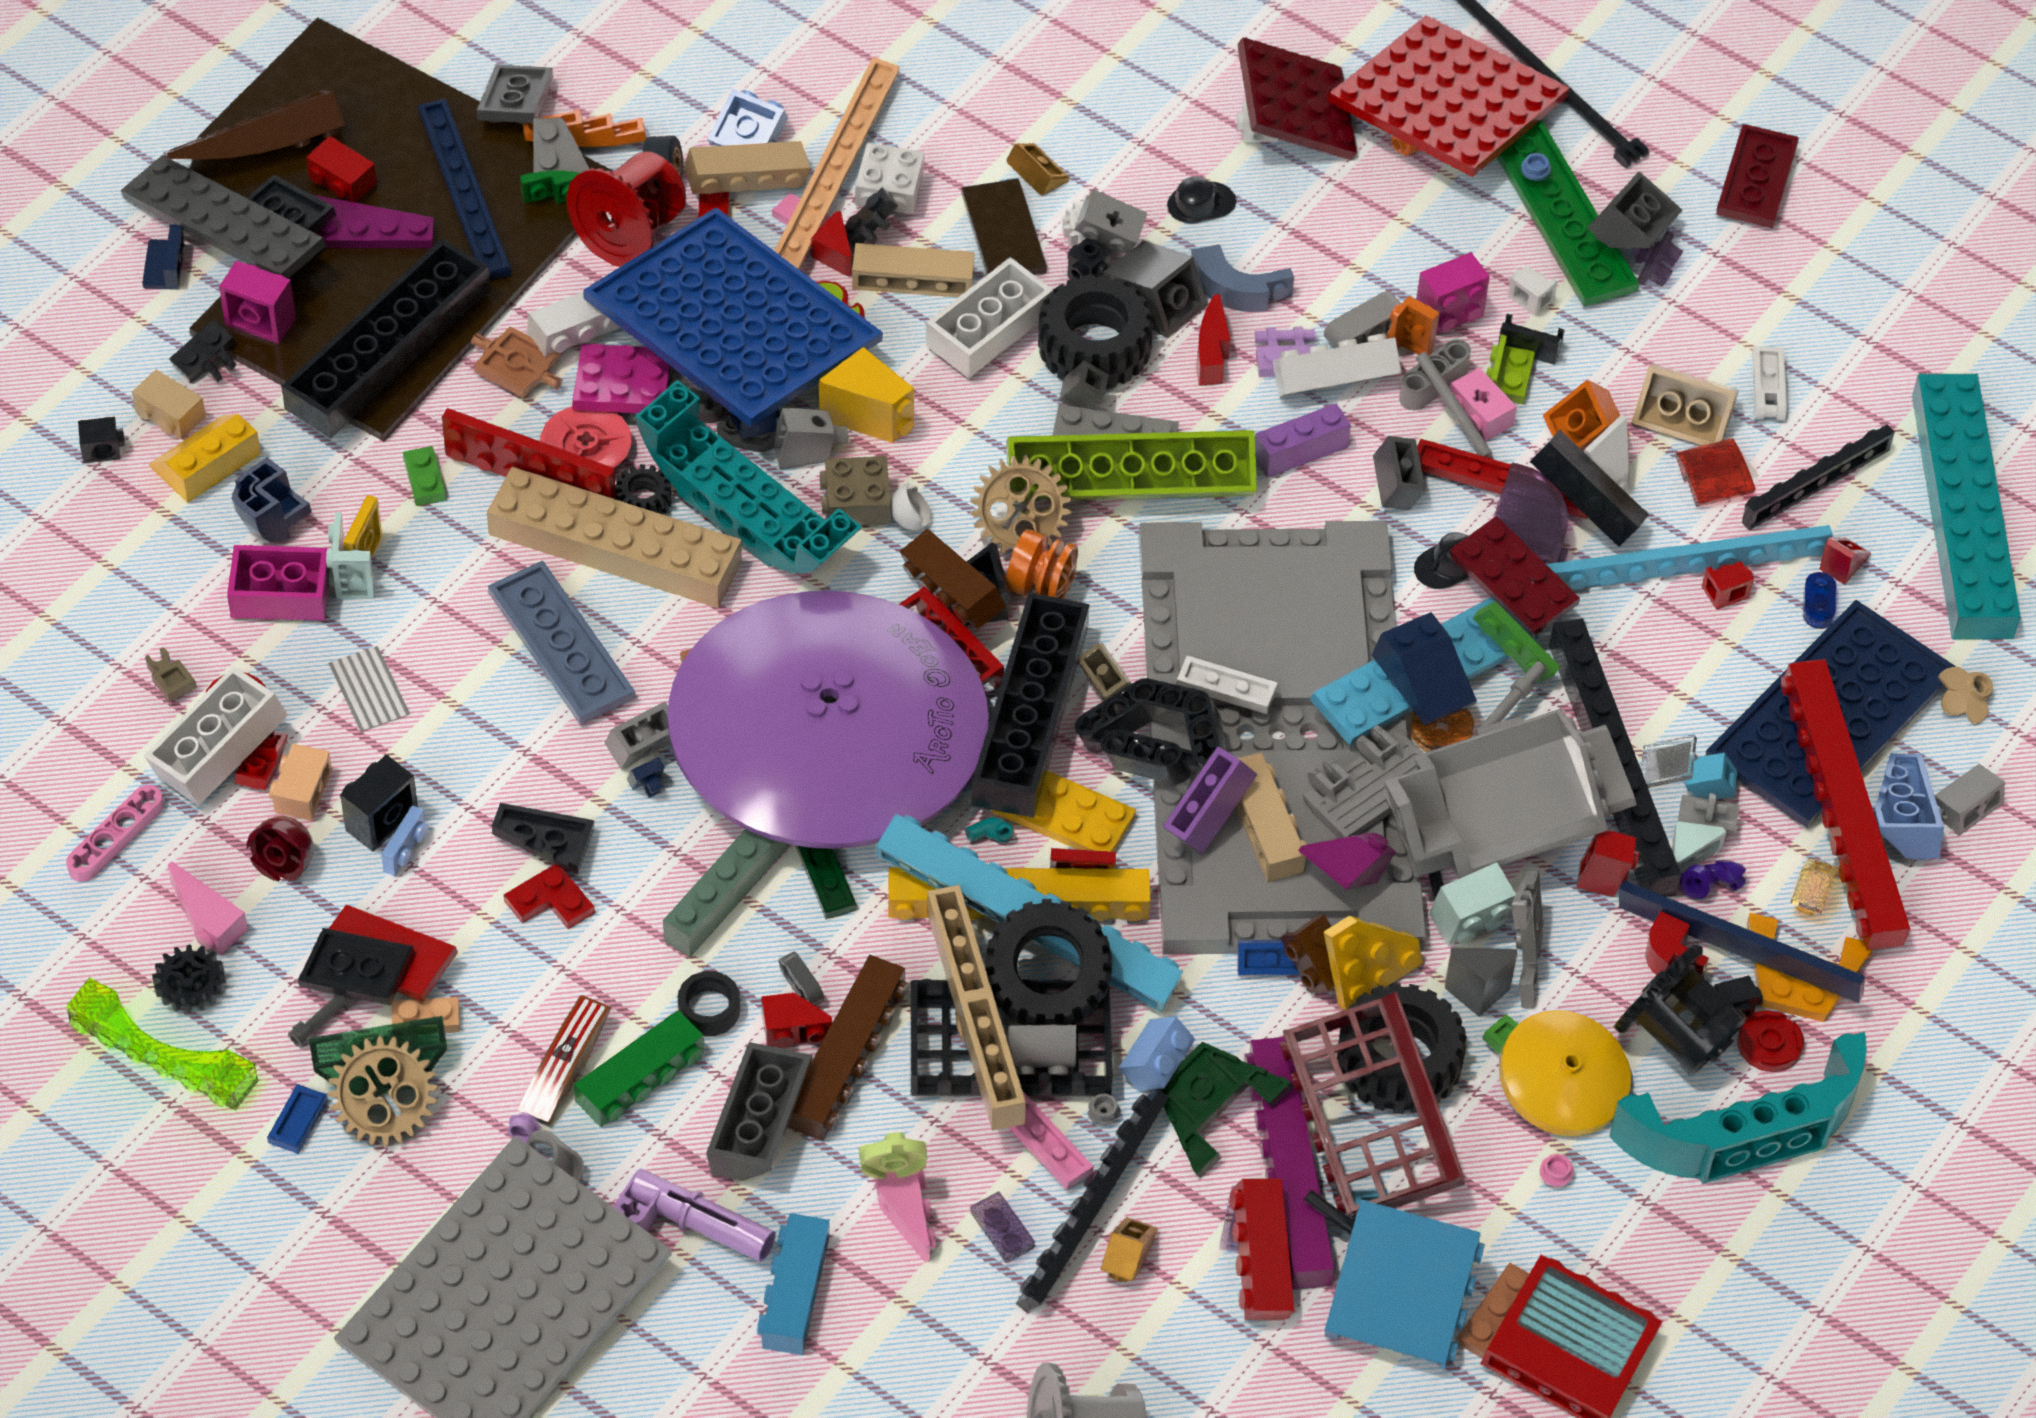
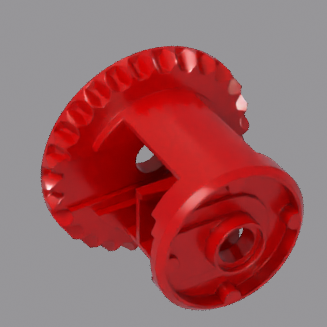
(632, 202)

